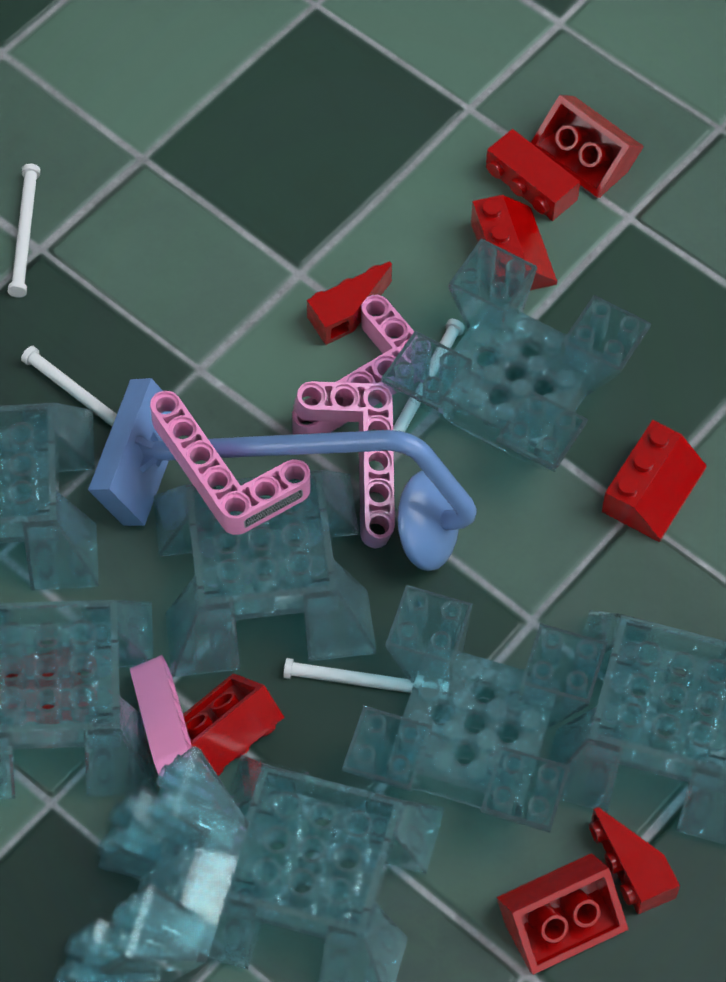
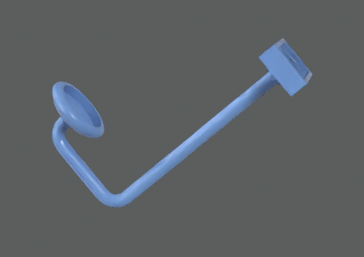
(136, 458)

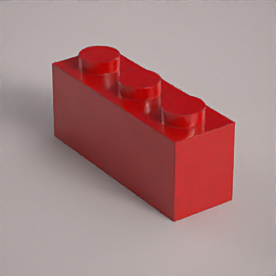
(532, 175)

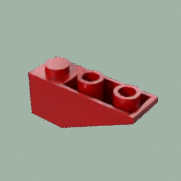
(338, 310)
(640, 866)

